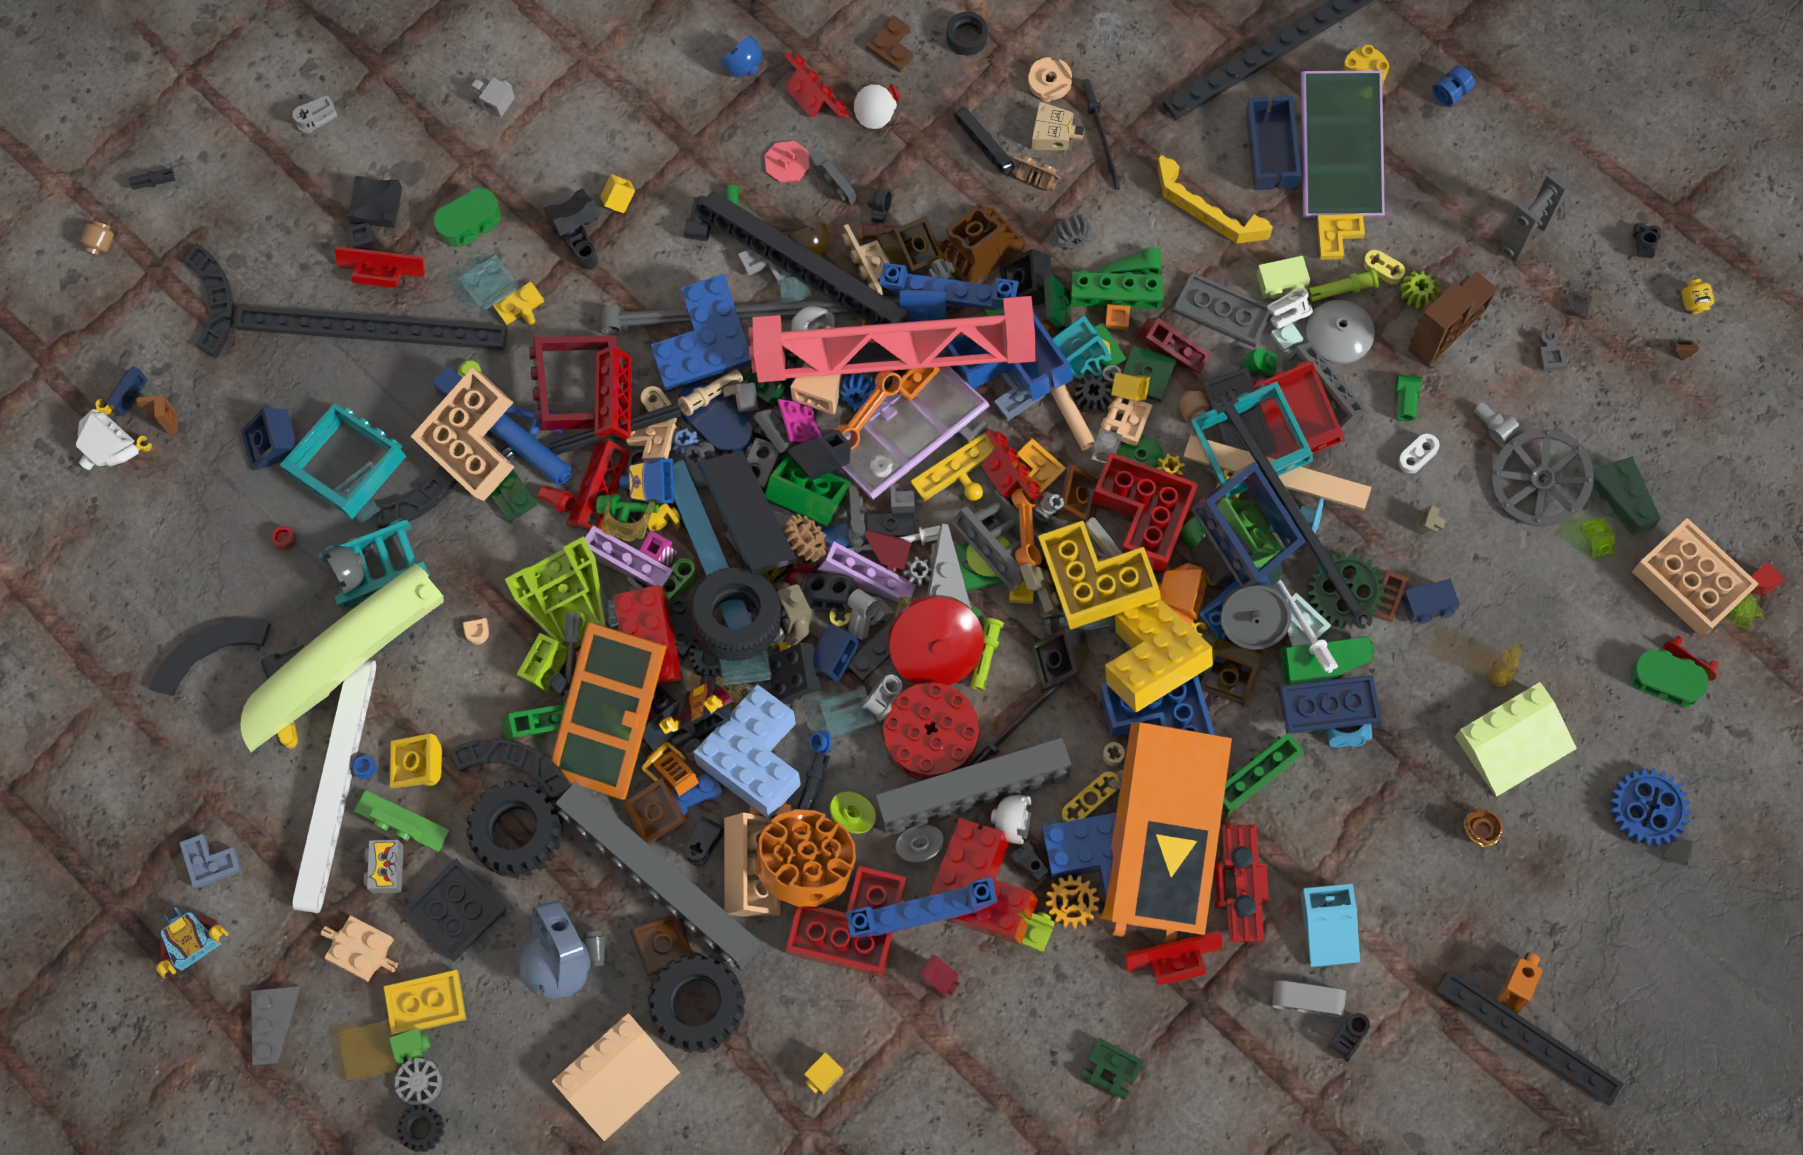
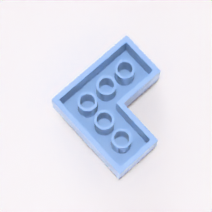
(741, 752)

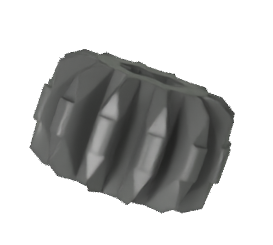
(1072, 232)

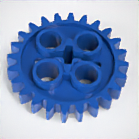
(1671, 816)

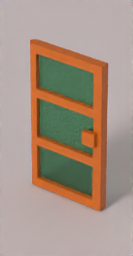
(607, 709)

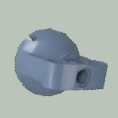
(555, 955)

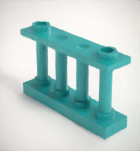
(369, 584)

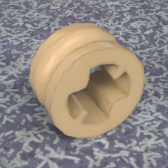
(1121, 752)

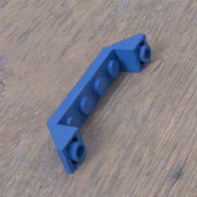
(959, 293)
(923, 910)

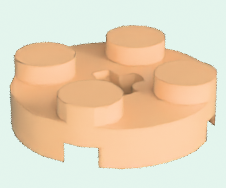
(1049, 90)

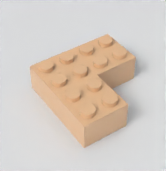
(456, 434)

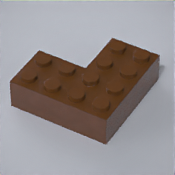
(1450, 316)

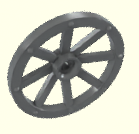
(1543, 471)

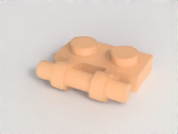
(1133, 421)

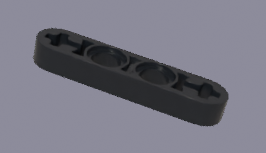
(984, 141)

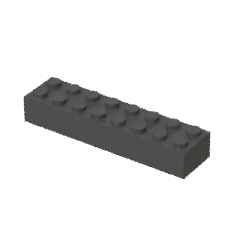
(974, 786)

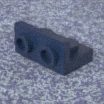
(126, 391)

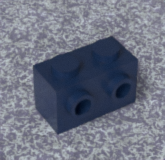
(1430, 601)
(834, 652)

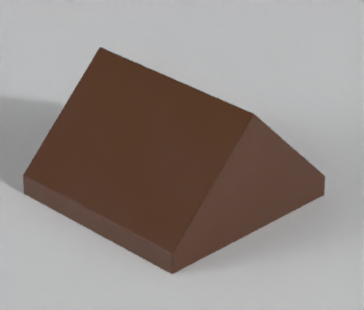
(1078, 495)

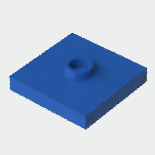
(923, 304)

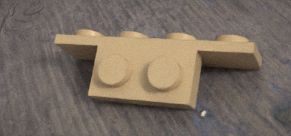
(869, 258)

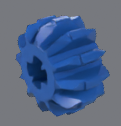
(856, 390)

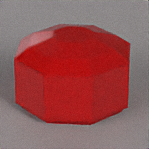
(283, 537)

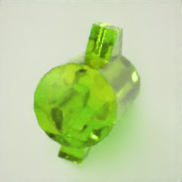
(1746, 611)

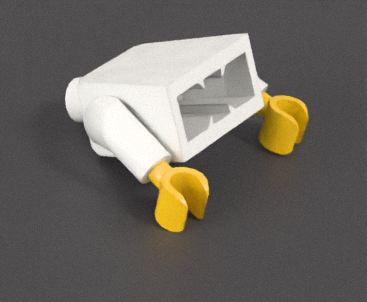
(104, 440)

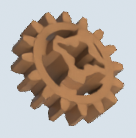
(806, 537)

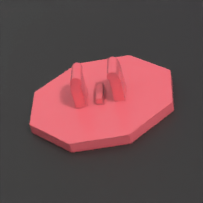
(787, 161)

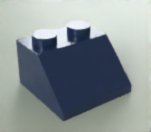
(268, 437)

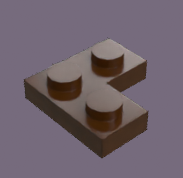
(886, 43)

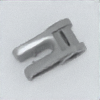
(315, 114)

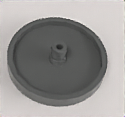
(1256, 616)

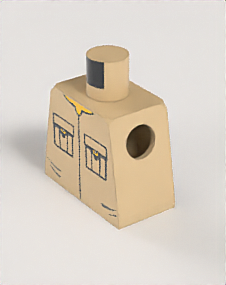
(1054, 128)

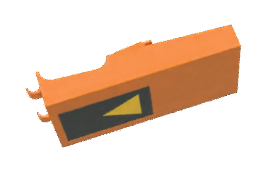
(1166, 830)

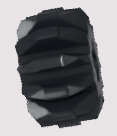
(1093, 386)

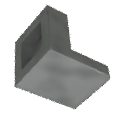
(745, 396)
(971, 431)
(902, 501)

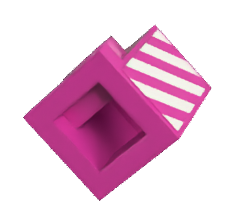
(658, 548)

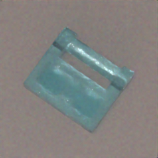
(847, 719)

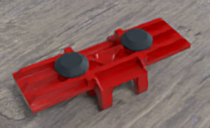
(1251, 883)

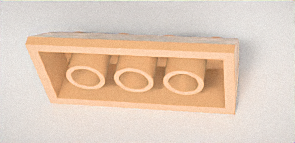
(742, 887)

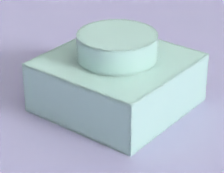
(1286, 337)

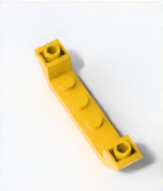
(1255, 230)

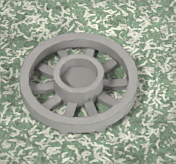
(418, 1081)

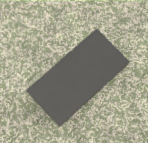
(1222, 309)

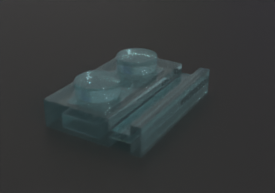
(745, 670)

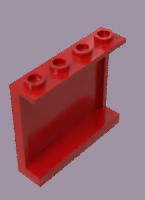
(1309, 406)

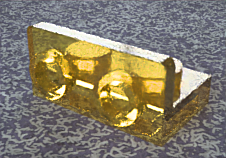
(1503, 672)

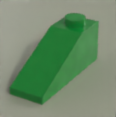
(532, 722)

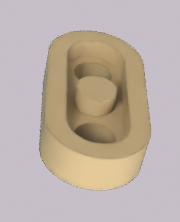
(662, 400)

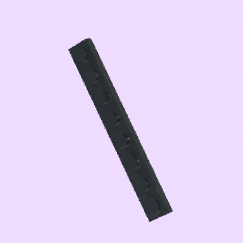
(1529, 1037)

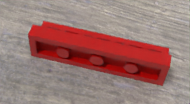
(609, 391)
(592, 481)

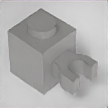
(495, 96)

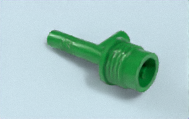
(623, 508)

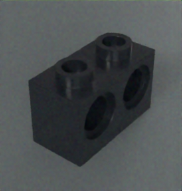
(829, 595)

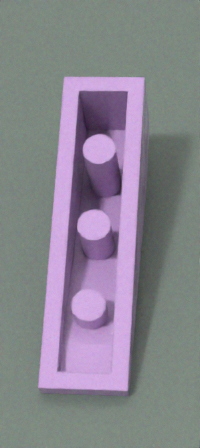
(626, 559)
(866, 574)

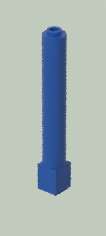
(514, 436)

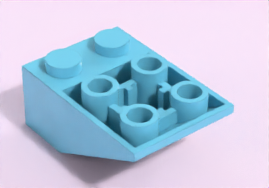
(1330, 925)

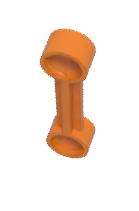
(871, 405)
(1028, 552)

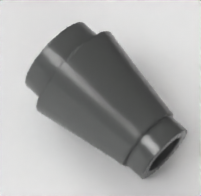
(596, 947)

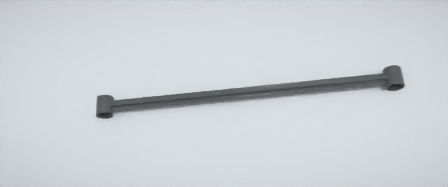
(612, 319)

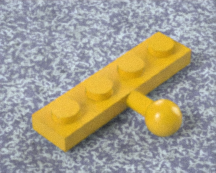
(954, 468)

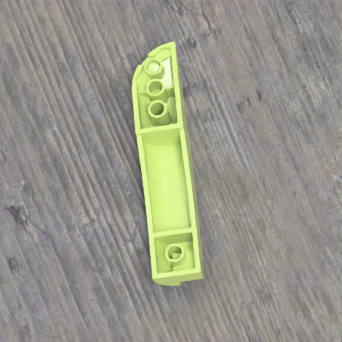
(337, 654)

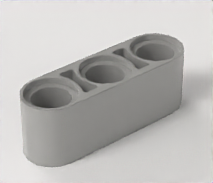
(1309, 999)

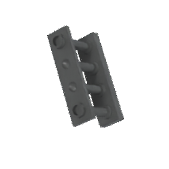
(1537, 215)
(986, 543)

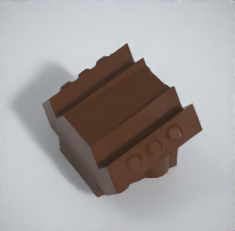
(979, 243)

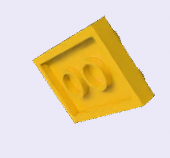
(425, 1002)

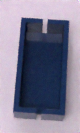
(1273, 143)

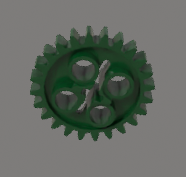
(1364, 577)

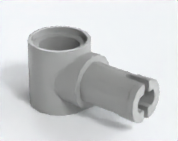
(1500, 427)
(1047, 507)

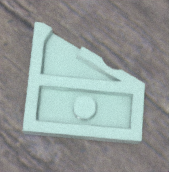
(1313, 618)

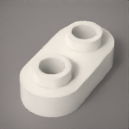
(1418, 454)

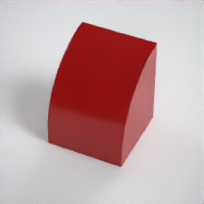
(1767, 579)

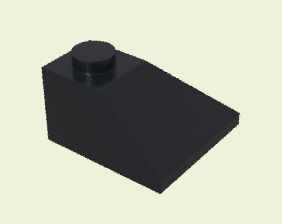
(1060, 656)

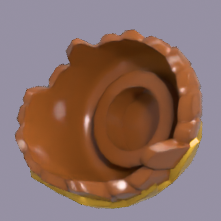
(1483, 827)

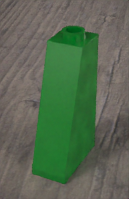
(1303, 667)

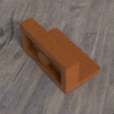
(159, 408)

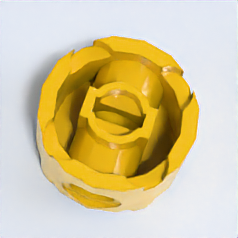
(1367, 59)

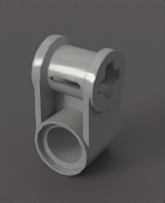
(880, 697)

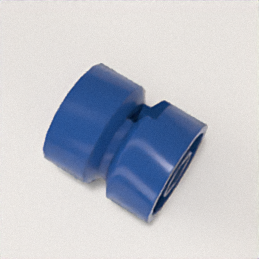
(1453, 86)

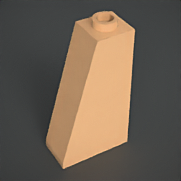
(817, 391)

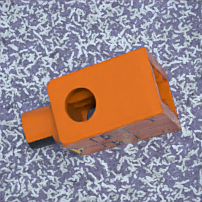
(1520, 983)

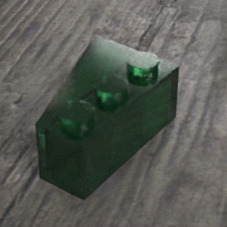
(1626, 495)

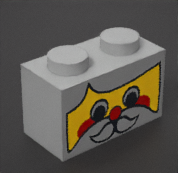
(384, 866)

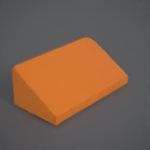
(915, 380)

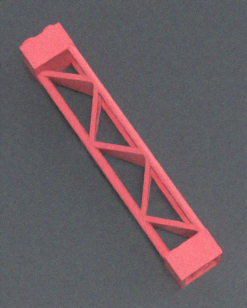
(917, 343)

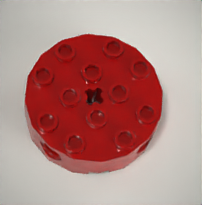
(928, 708)

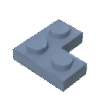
(1015, 400)
(203, 866)

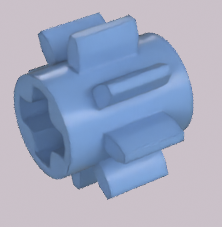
(684, 440)

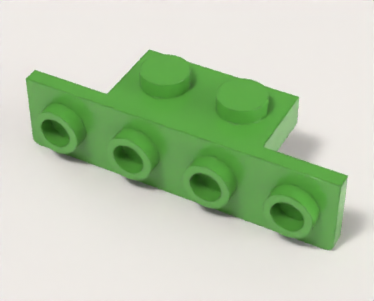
(402, 821)

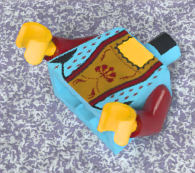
(186, 940)

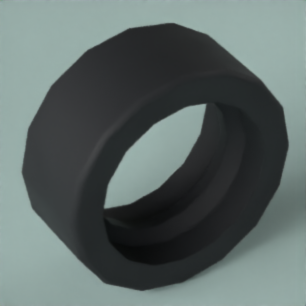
(962, 19)

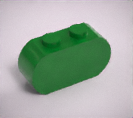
(467, 217)
(1669, 678)

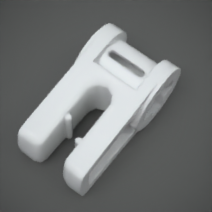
(1290, 308)

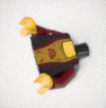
(703, 709)

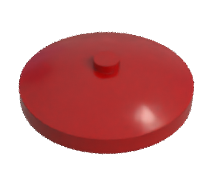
(935, 640)

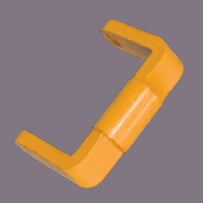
(655, 755)

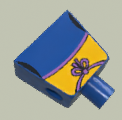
(650, 481)

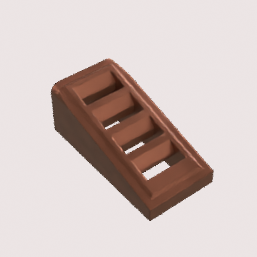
(1388, 575)

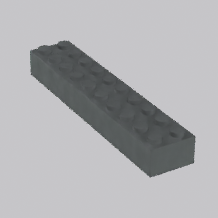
(661, 878)

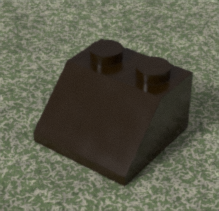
(911, 245)
(1231, 671)

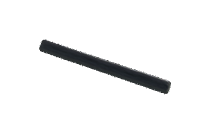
(637, 422)

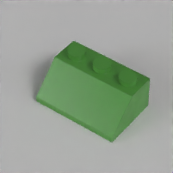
(1251, 527)

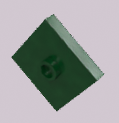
(1057, 302)
(1152, 365)

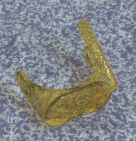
(623, 530)

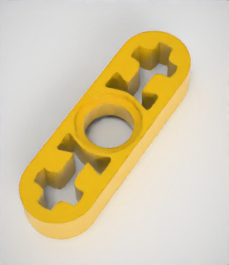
(1099, 782)

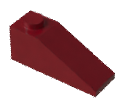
(1173, 344)

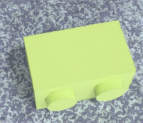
(1282, 277)

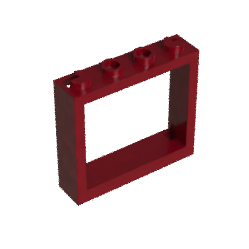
(568, 343)

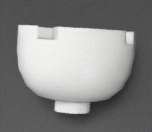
(812, 318)
(1013, 818)

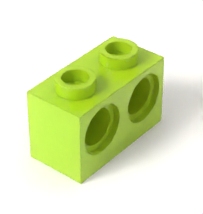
(543, 661)

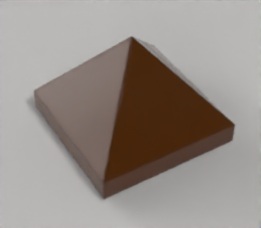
(1684, 348)

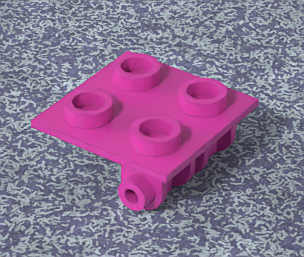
(798, 421)

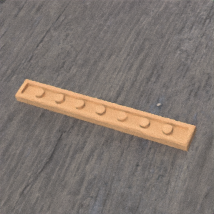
(1299, 479)

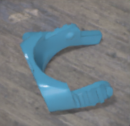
(1355, 739)

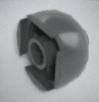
(344, 567)

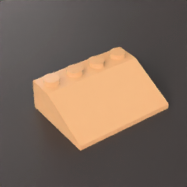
(1694, 577)
(616, 1077)

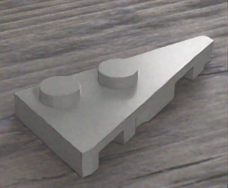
(946, 573)

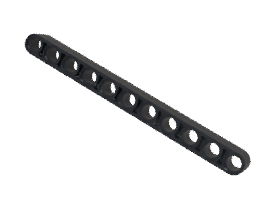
(799, 261)

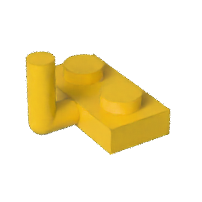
(519, 304)

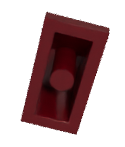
(889, 549)
(939, 977)

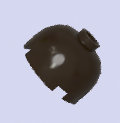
(813, 239)

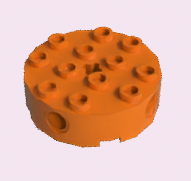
(805, 858)

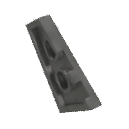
(271, 1022)

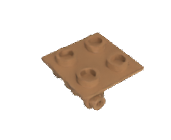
(1027, 164)

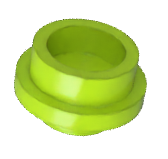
(465, 367)

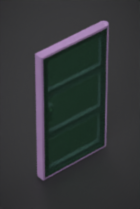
(1342, 143)

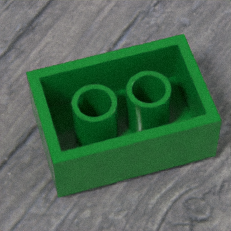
(816, 498)

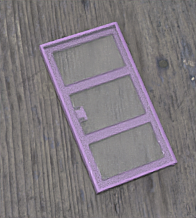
(907, 432)

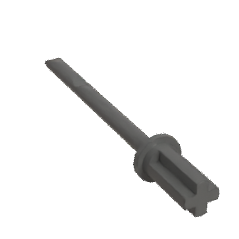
(571, 637)

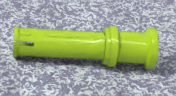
(1353, 283)
(991, 633)

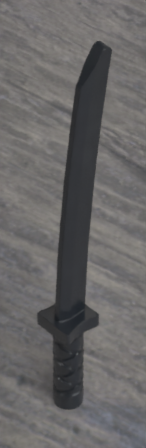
(1094, 108)
(992, 747)

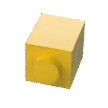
(823, 1074)

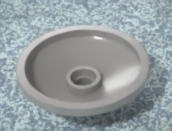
(1338, 343)

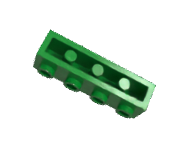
(1116, 289)
(1260, 772)

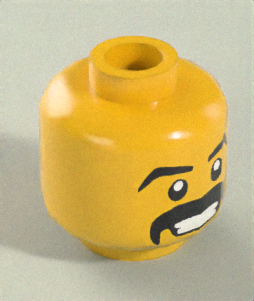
(1697, 296)

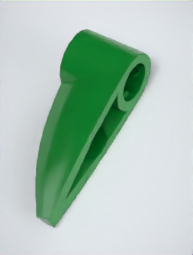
(1141, 263)

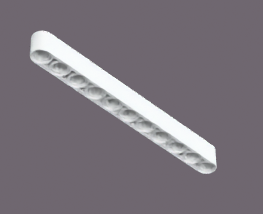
(333, 789)

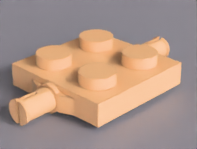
(359, 949)

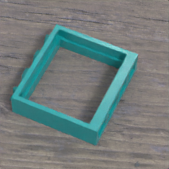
(1247, 401)
(318, 437)

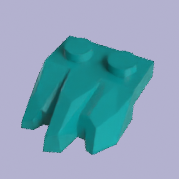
(1082, 347)

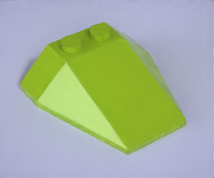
(561, 585)

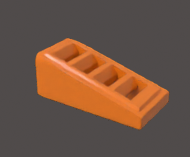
(684, 783)

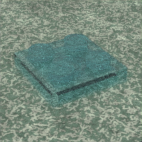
(489, 283)

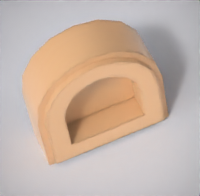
(476, 630)

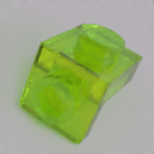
(1599, 537)

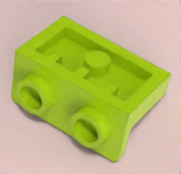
(1038, 931)

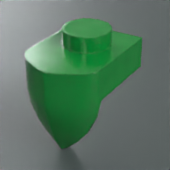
(1260, 362)

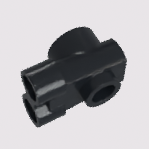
(1646, 239)
(1025, 857)

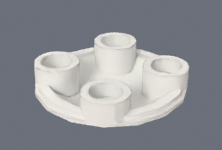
(874, 106)

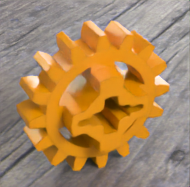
(1064, 894)

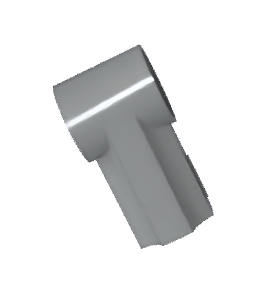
(862, 611)

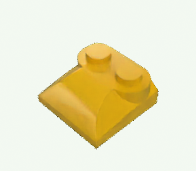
(415, 761)

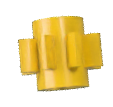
(1172, 462)

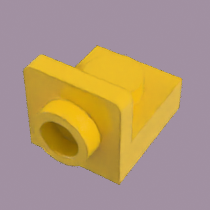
(659, 520)

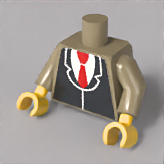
(794, 614)

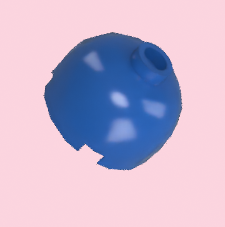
(743, 58)

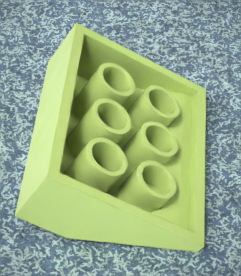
(1516, 739)

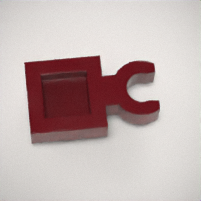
(798, 575)

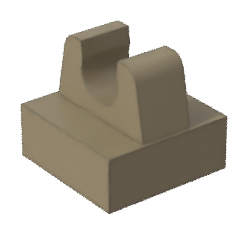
(1429, 520)

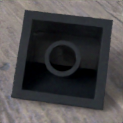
(1029, 272)

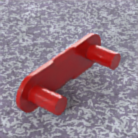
(1679, 652)

